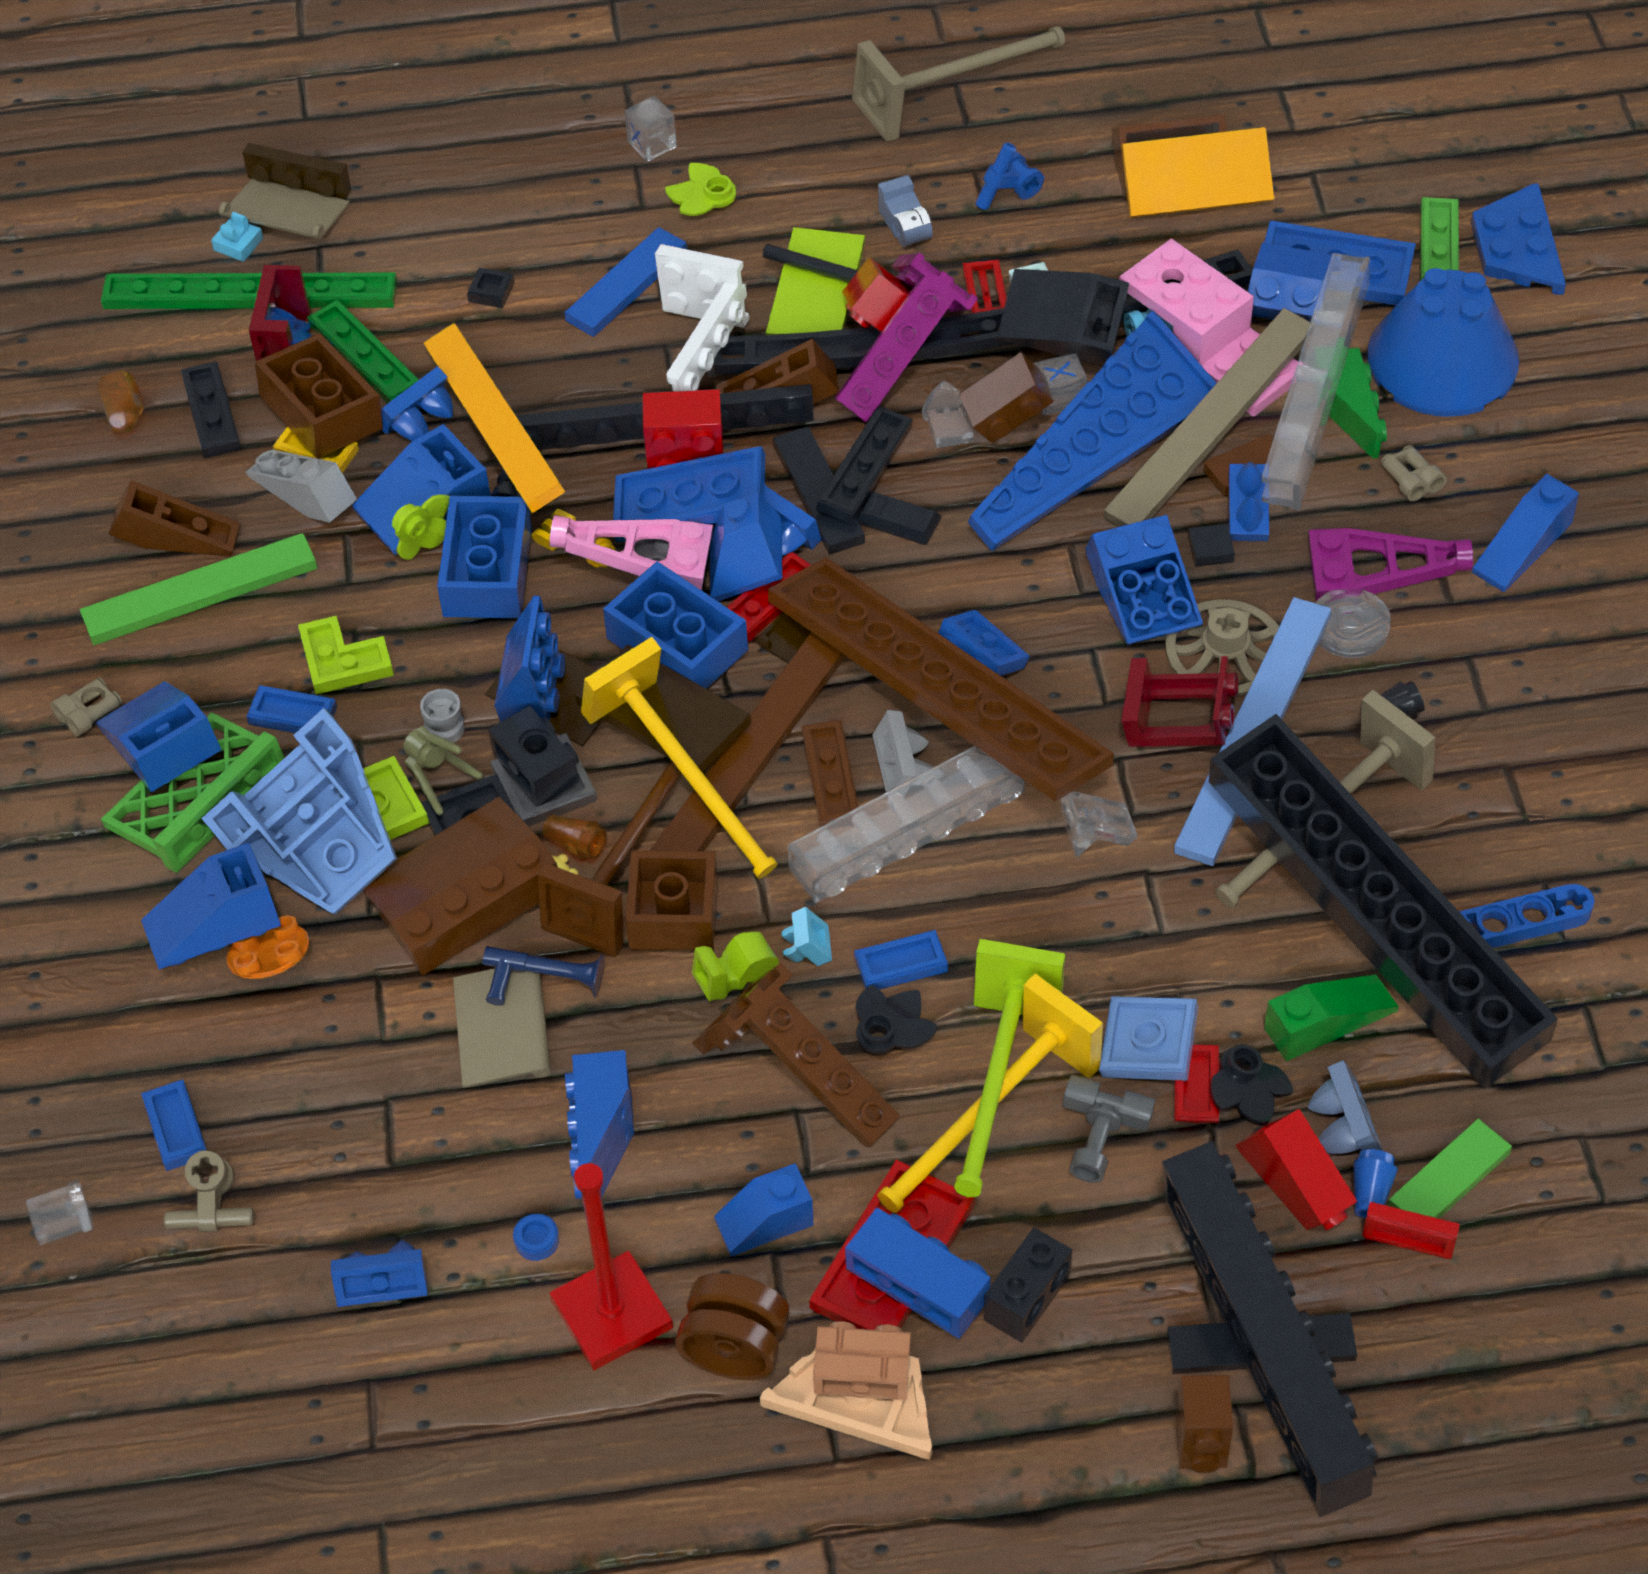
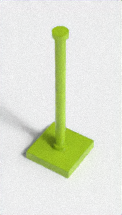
(1000, 986)

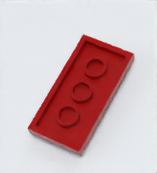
(932, 1211)

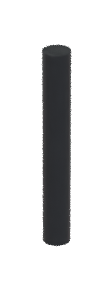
(808, 263)

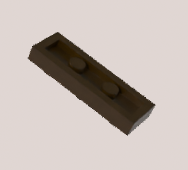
(297, 171)

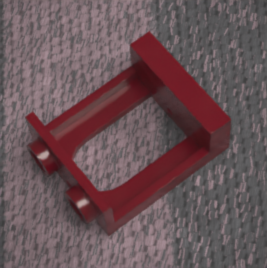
(281, 288)
(1144, 687)

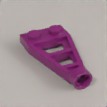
(1333, 563)

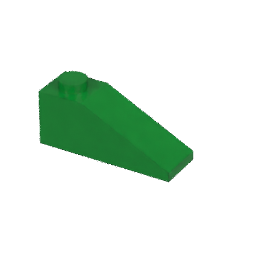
(1325, 1013)

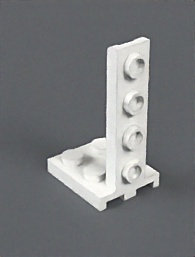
(703, 289)

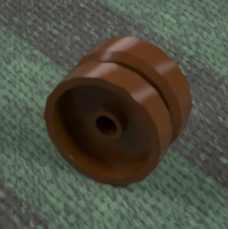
(732, 1326)

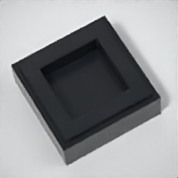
(491, 288)
(1211, 545)

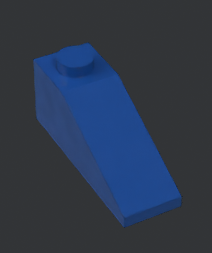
(1527, 532)

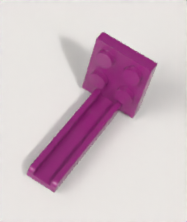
(905, 333)

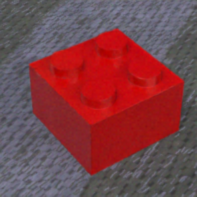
(682, 426)

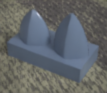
(1344, 1095)

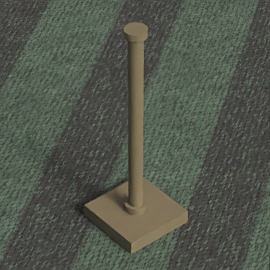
(880, 89)
(1393, 741)

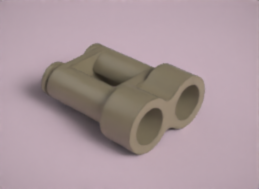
(1418, 482)
(73, 712)

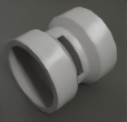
(442, 714)

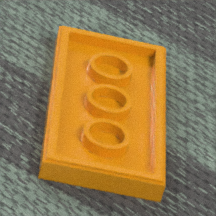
(1197, 172)

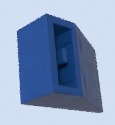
(425, 468)
(1143, 580)
(530, 665)
(160, 734)
(211, 908)
(599, 1112)

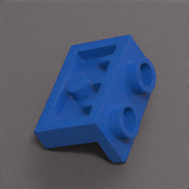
(984, 642)

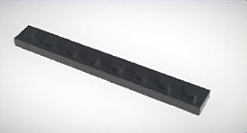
(625, 421)

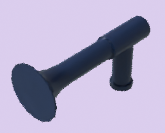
(507, 960)

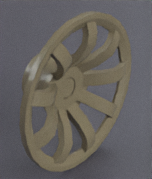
(1224, 636)

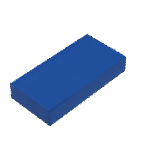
(286, 709)
(901, 960)
(173, 1123)

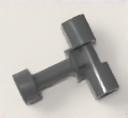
(1105, 1114)

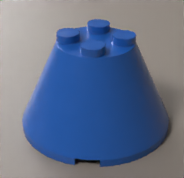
(1444, 346)

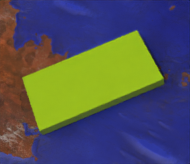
(812, 300)

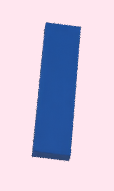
(620, 285)

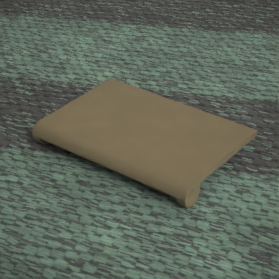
(286, 208)
(500, 1039)

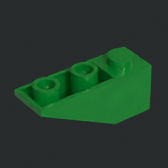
(1357, 406)

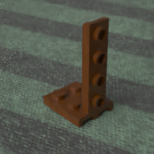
(803, 1052)

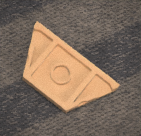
(878, 1420)

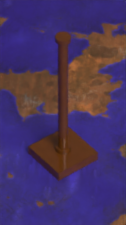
(588, 908)

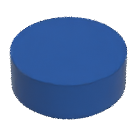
(536, 1237)

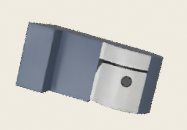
(903, 211)

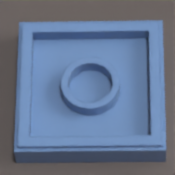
(1149, 1038)

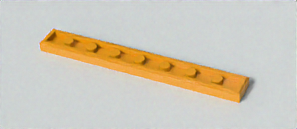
(494, 418)

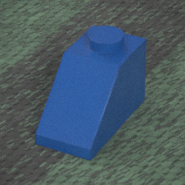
(766, 1210)

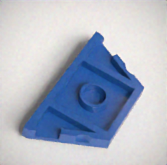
(1518, 240)

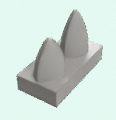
(895, 750)

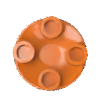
(269, 953)

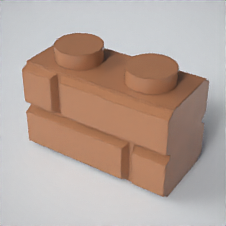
(862, 1361)

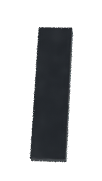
(864, 464)
(810, 477)
(1213, 1348)

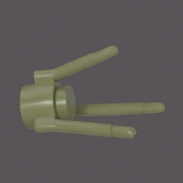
(429, 751)

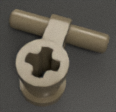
(209, 1214)

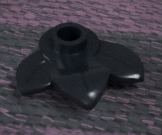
(895, 1018)
(1248, 1088)

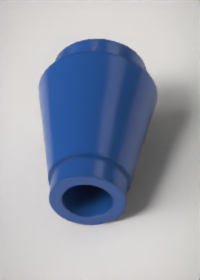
(1373, 1179)

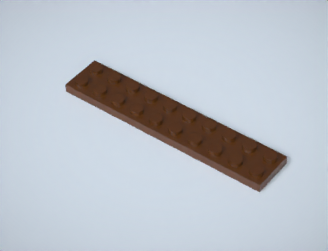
(942, 679)

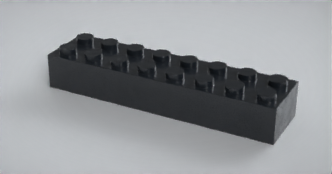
(1269, 1330)

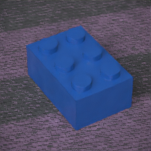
(484, 557)
(690, 627)

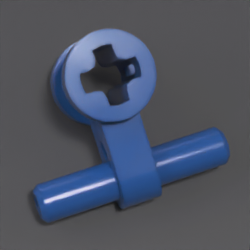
(1009, 172)

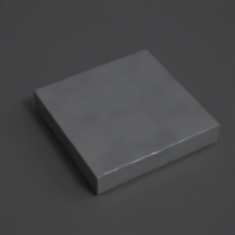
(568, 800)

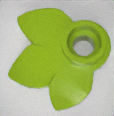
(703, 192)
(420, 525)

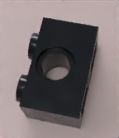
(534, 755)

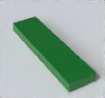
(362, 350)

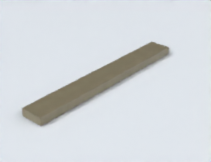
(1209, 421)

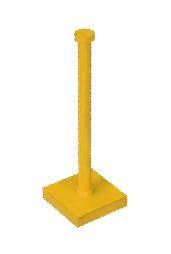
(623, 682)
(1058, 1027)

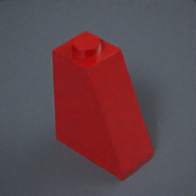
(1298, 1171)

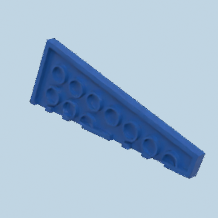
(1114, 417)

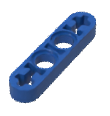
(1546, 901)

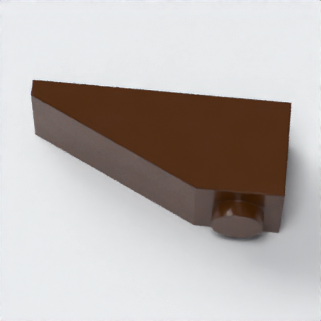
(797, 366)
(170, 524)

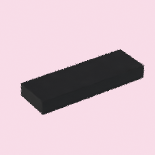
(210, 409)

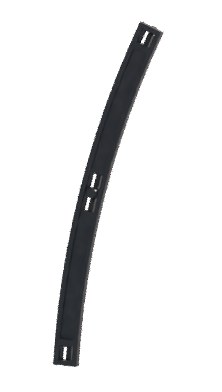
(850, 346)

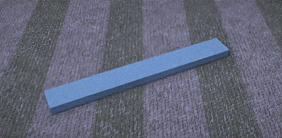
(1268, 695)

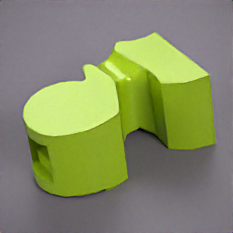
(741, 962)

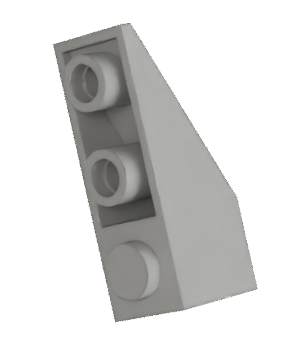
(304, 482)

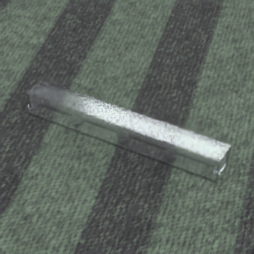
(1315, 381)

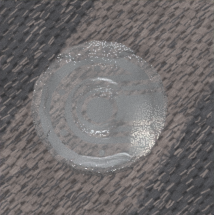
(1356, 625)

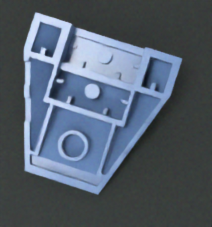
(311, 819)

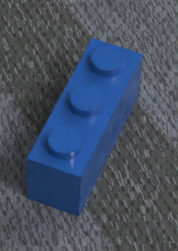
(918, 1272)

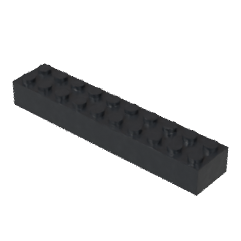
(1382, 901)

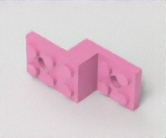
(1206, 312)

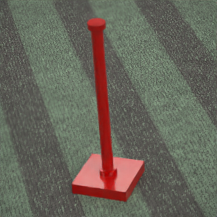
(614, 1303)

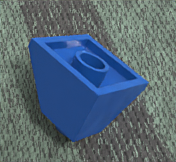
(745, 547)

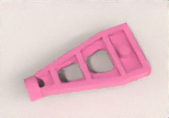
(686, 553)

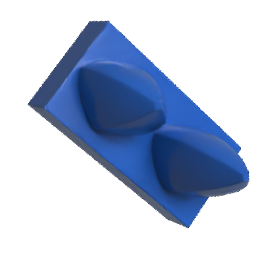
(427, 394)
(1246, 510)
(797, 526)
(379, 1276)

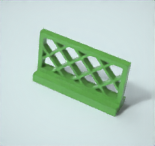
(185, 829)

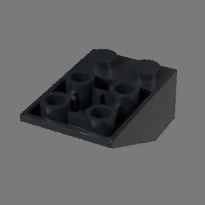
(1064, 313)

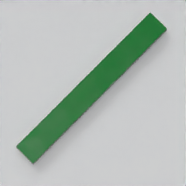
(241, 289)

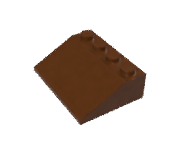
(460, 884)

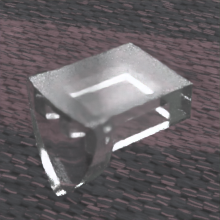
(947, 416)
(60, 1213)

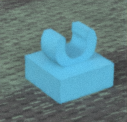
(237, 237)
(809, 937)

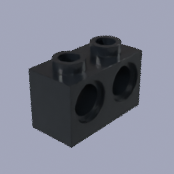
(1027, 1284)

